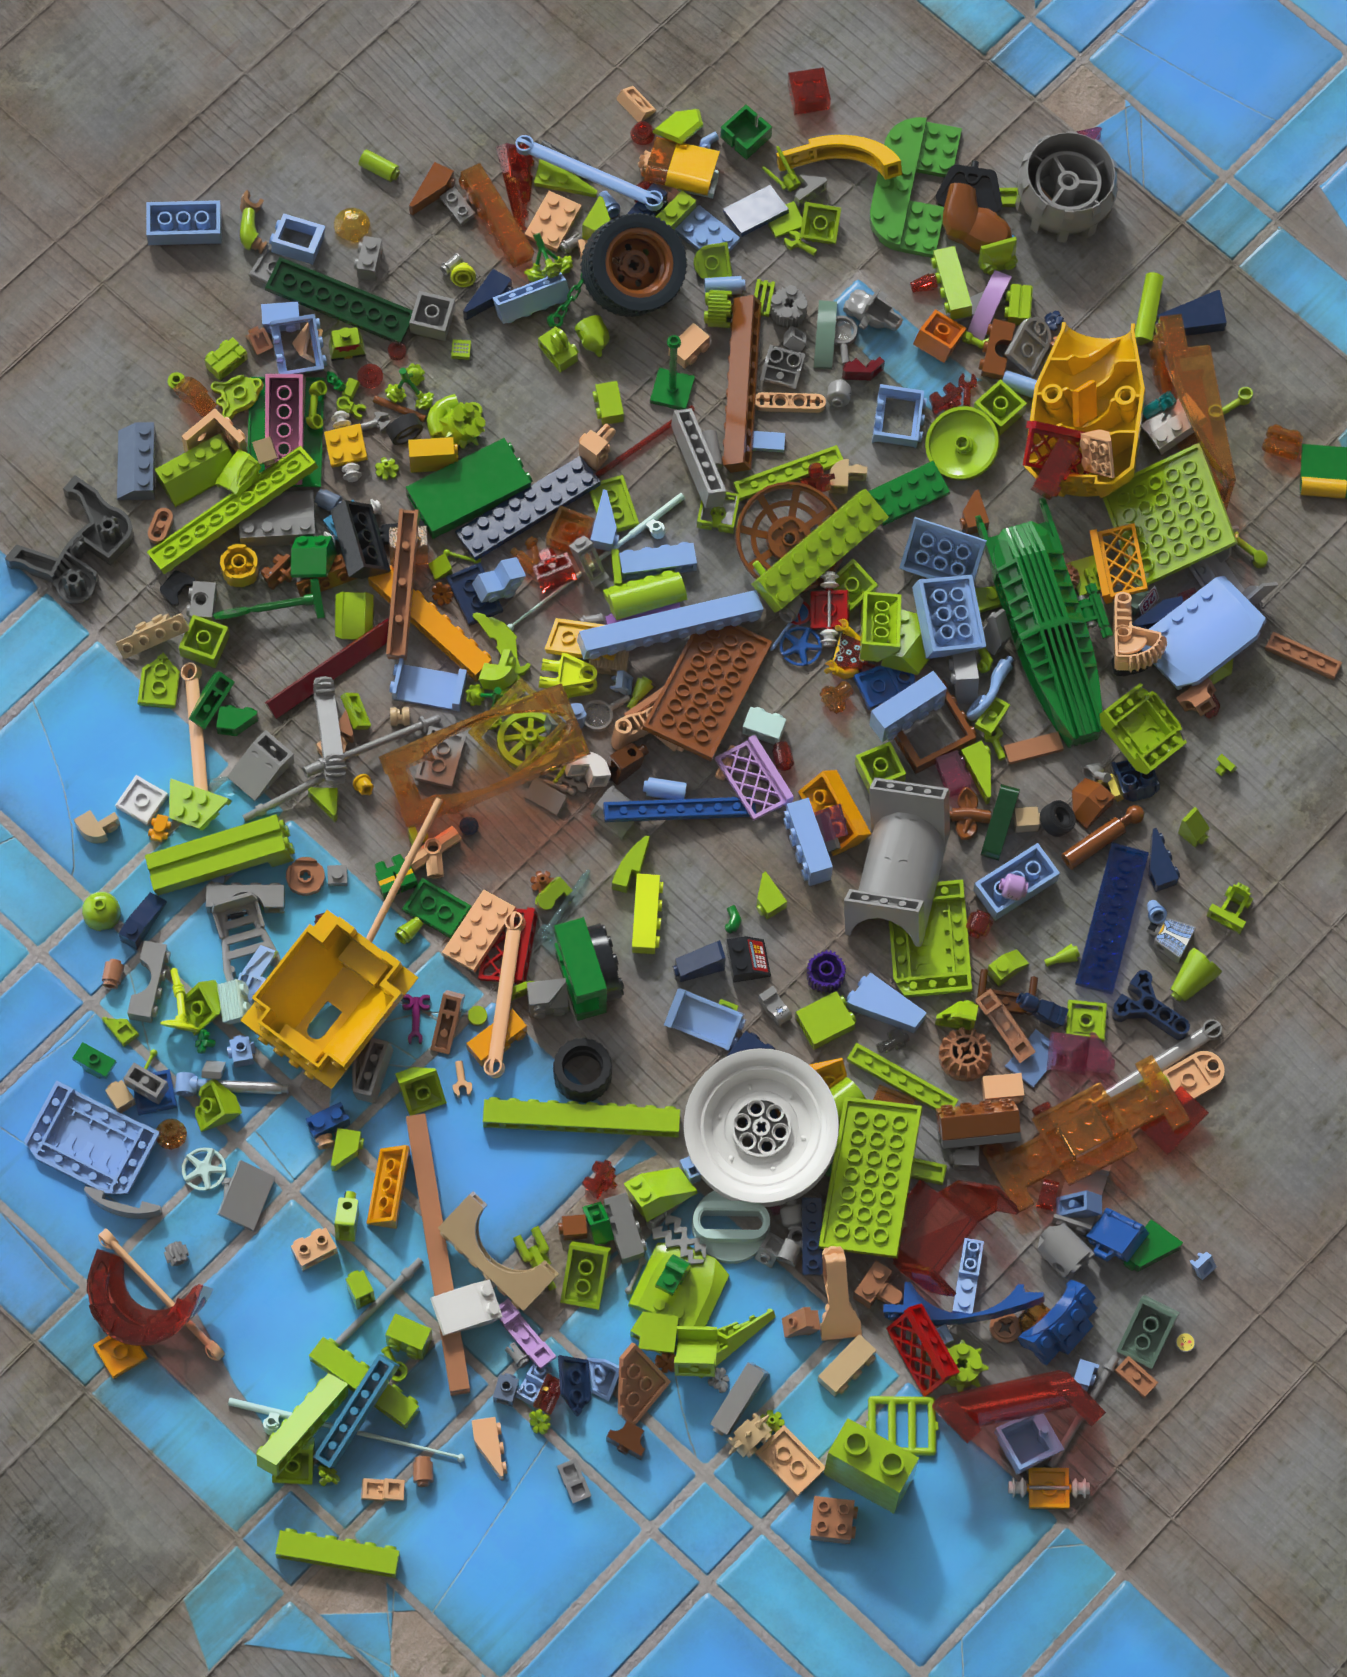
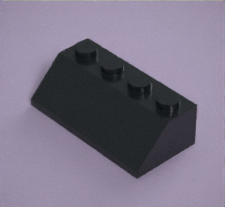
(360, 539)

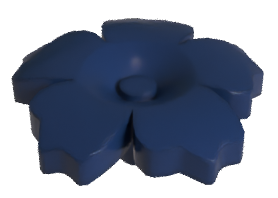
(1054, 319)

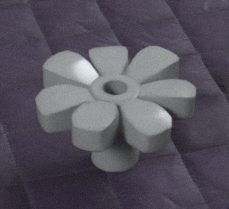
(720, 1380)

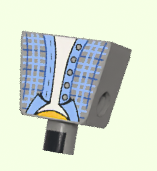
(1171, 937)

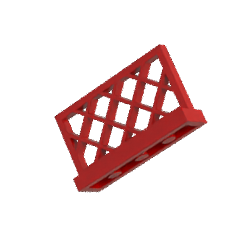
(1051, 431)
(524, 951)
(931, 1343)

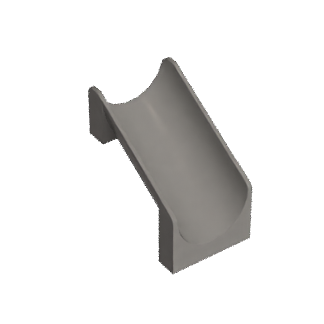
(903, 856)

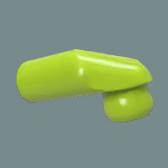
(986, 661)

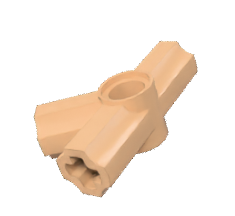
(434, 860)

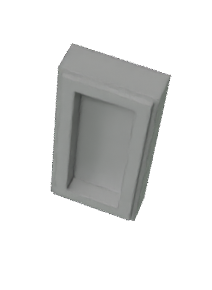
(213, 1069)

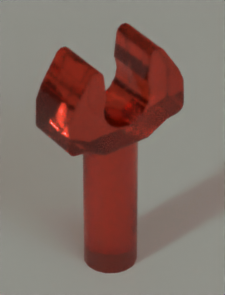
(967, 386)

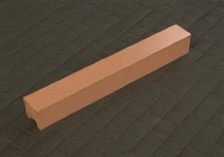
(403, 584)

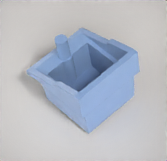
(1028, 1441)

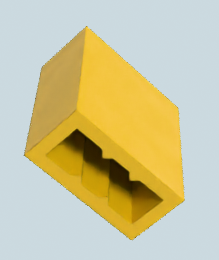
(432, 454)

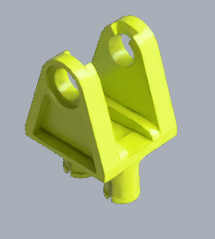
(571, 675)

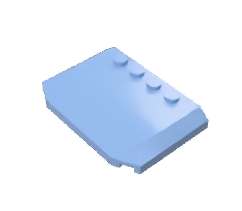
(1206, 632)
(90, 1140)

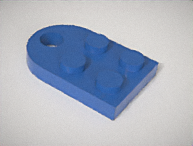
(881, 684)

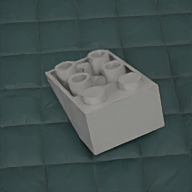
(261, 765)

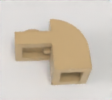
(843, 473)
(93, 830)

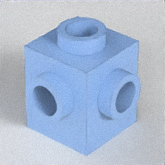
(241, 1051)

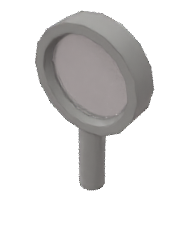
(844, 335)
(601, 714)

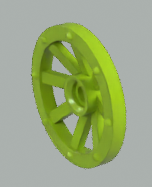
(524, 740)

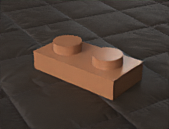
(1136, 1377)

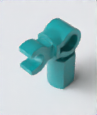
(1165, 401)

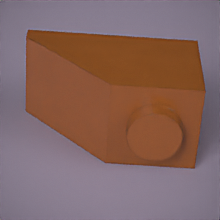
(973, 508)

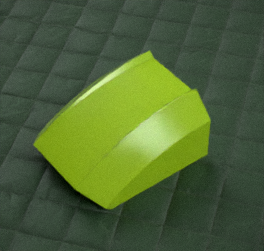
(353, 614)

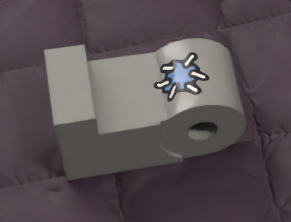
(774, 1006)

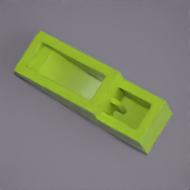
(630, 865)

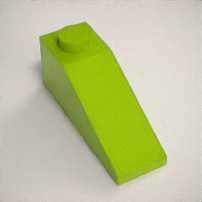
(979, 766)

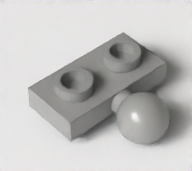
(458, 205)

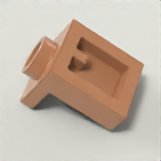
(259, 340)

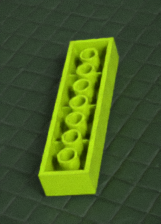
(819, 550)

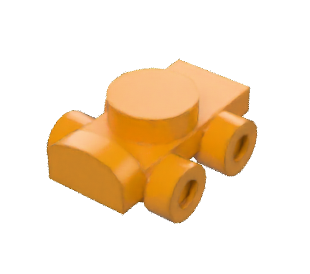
(160, 824)

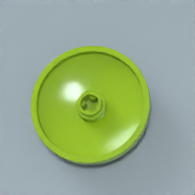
(962, 443)

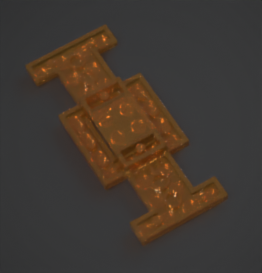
(1081, 1125)

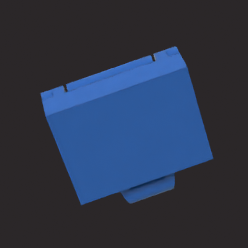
(1116, 1236)

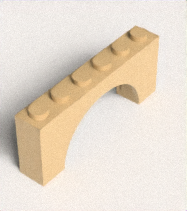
(463, 1230)

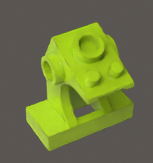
(1238, 894)

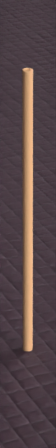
(404, 869)

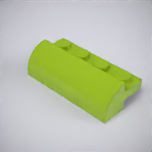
(645, 594)

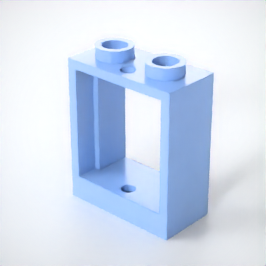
(292, 250)

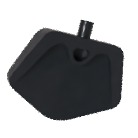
(983, 180)

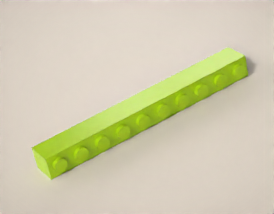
(581, 1117)

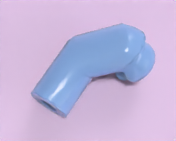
(706, 141)

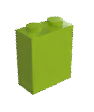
(825, 1020)

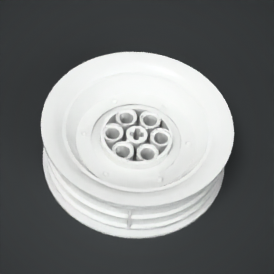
(773, 1082)

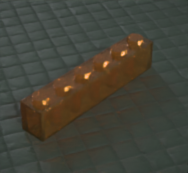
(496, 215)

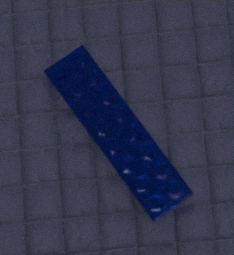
(1112, 918)

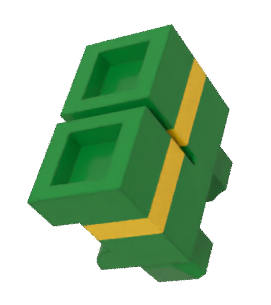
(386, 876)

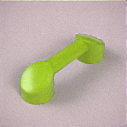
(316, 389)
(1245, 396)
(1259, 557)

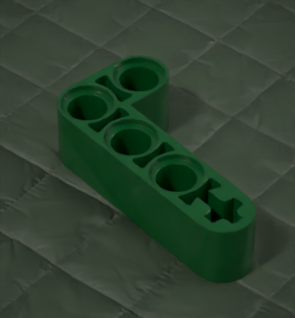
(1000, 822)

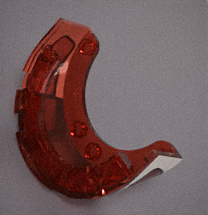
(125, 1318)

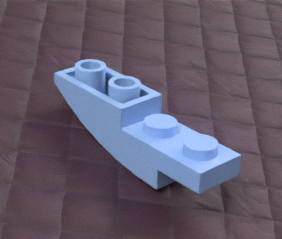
(968, 1276)

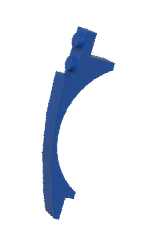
(1015, 1302)

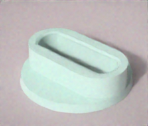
(730, 1245)

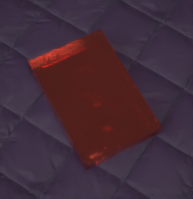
(1160, 1130)

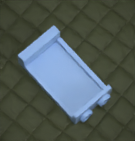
(705, 1019)

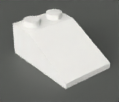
(466, 1307)

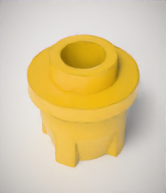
(363, 784)

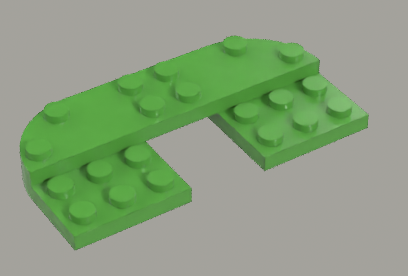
(895, 219)

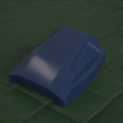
(1133, 783)

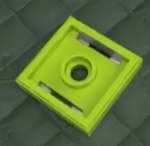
(1096, 1016)

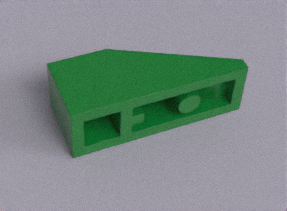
(211, 699)

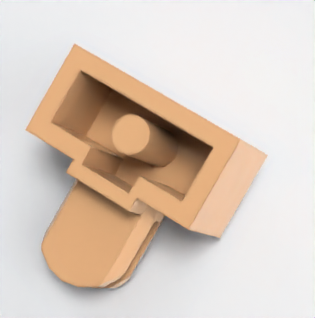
(595, 446)

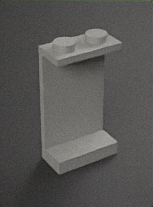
(1093, 1183)

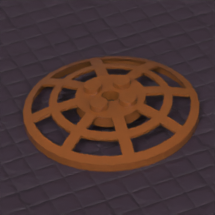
(782, 526)

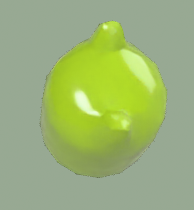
(593, 334)

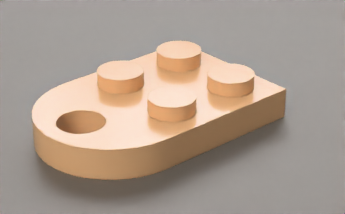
(1195, 1075)

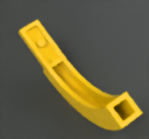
(844, 147)

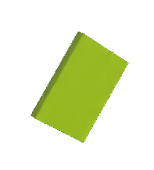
(620, 501)

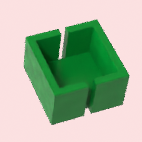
(743, 133)

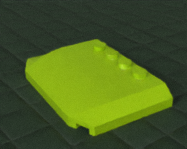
(944, 957)

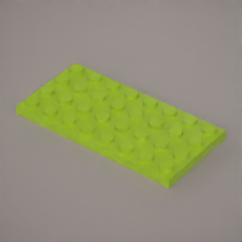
(871, 1177)

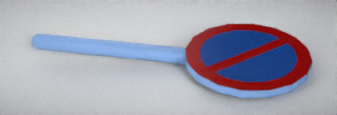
(803, 617)

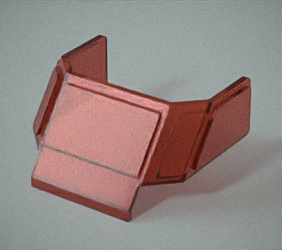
(938, 1227)

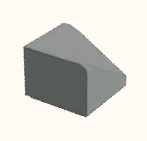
(795, 339)

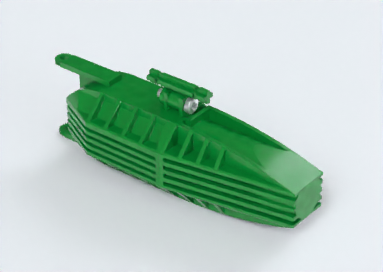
(1050, 624)

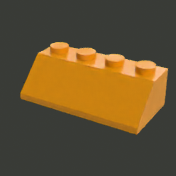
(829, 790)

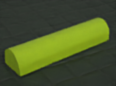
(1148, 308)

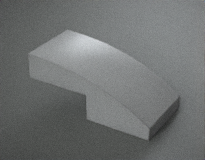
(574, 1480)

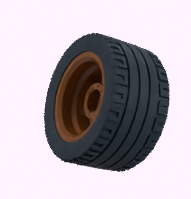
(665, 256)

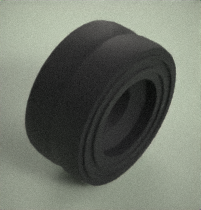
(1050, 822)

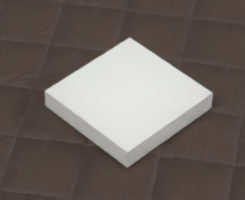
(141, 800)

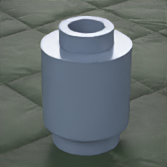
(327, 499)

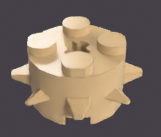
(750, 1435)

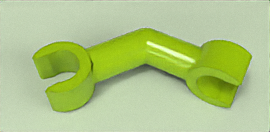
(970, 339)

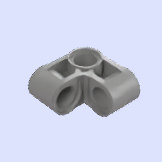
(791, 1250)

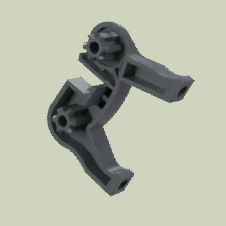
(105, 536)

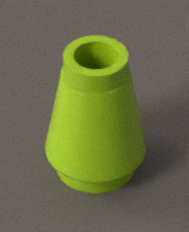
(407, 931)

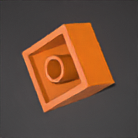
(939, 336)

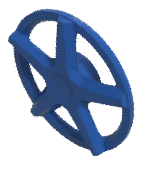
(800, 646)

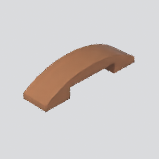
(1006, 1025)

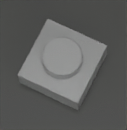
(337, 875)

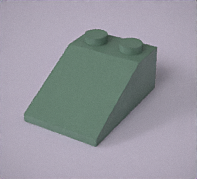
(1148, 1331)

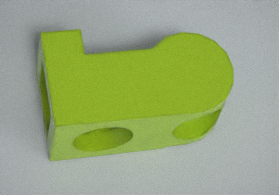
(546, 898)

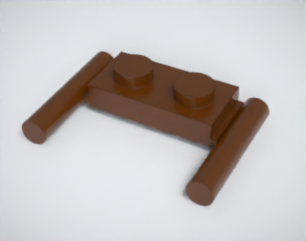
(1007, 998)

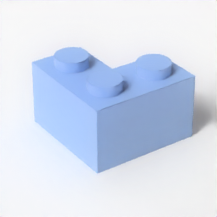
(500, 582)

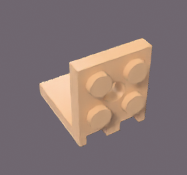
(211, 425)

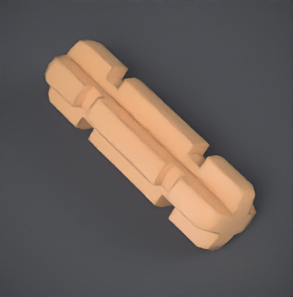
(726, 761)

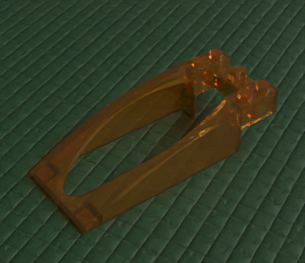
(1192, 379)
(567, 750)

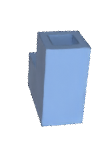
(690, 1170)

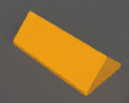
(388, 1186)

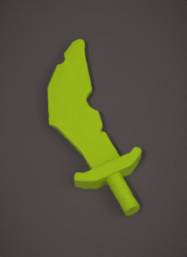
(504, 636)

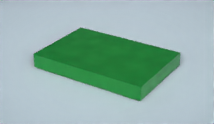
(436, 908)

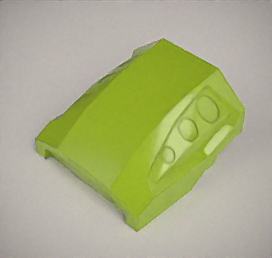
(239, 473)

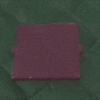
(831, 823)

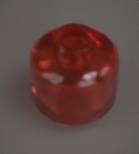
(979, 924)

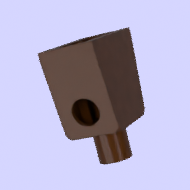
(626, 761)

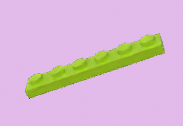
(787, 472)
(899, 1078)

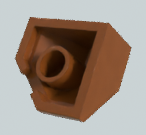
(1090, 801)

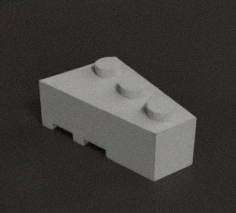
(624, 1228)

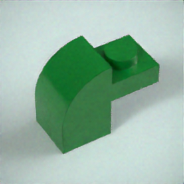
(673, 1274)

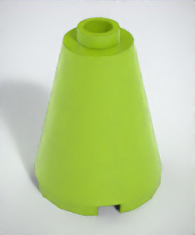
(1194, 975)

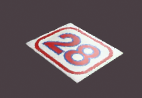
(1149, 601)

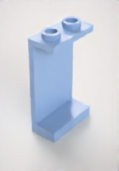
(428, 686)

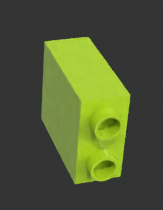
(870, 1465)

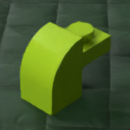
(501, 674)

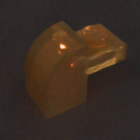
(196, 394)

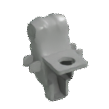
(872, 310)

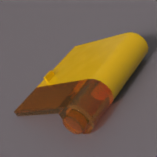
(681, 166)

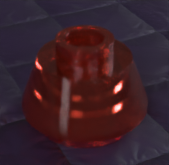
(642, 133)

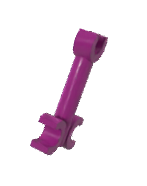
(415, 1004)

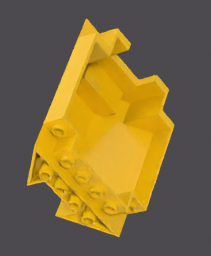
(332, 966)

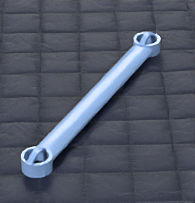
(588, 172)

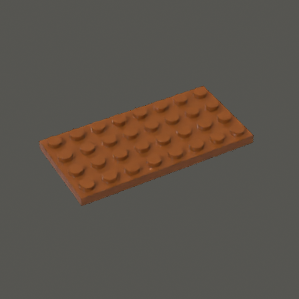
(707, 688)

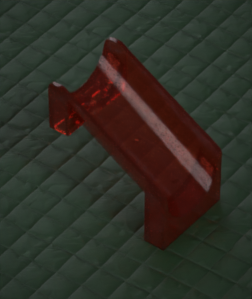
(1015, 1400)

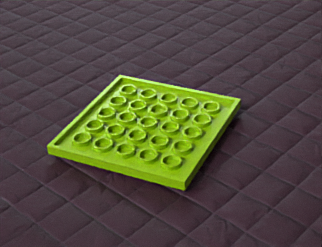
(1174, 514)

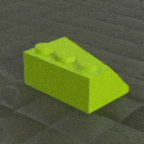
(911, 656)

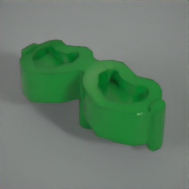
(334, 380)

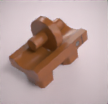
(279, 572)

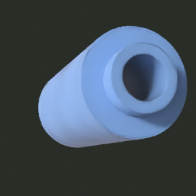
(731, 283)
(1019, 383)
(664, 789)

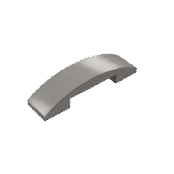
(146, 1209)

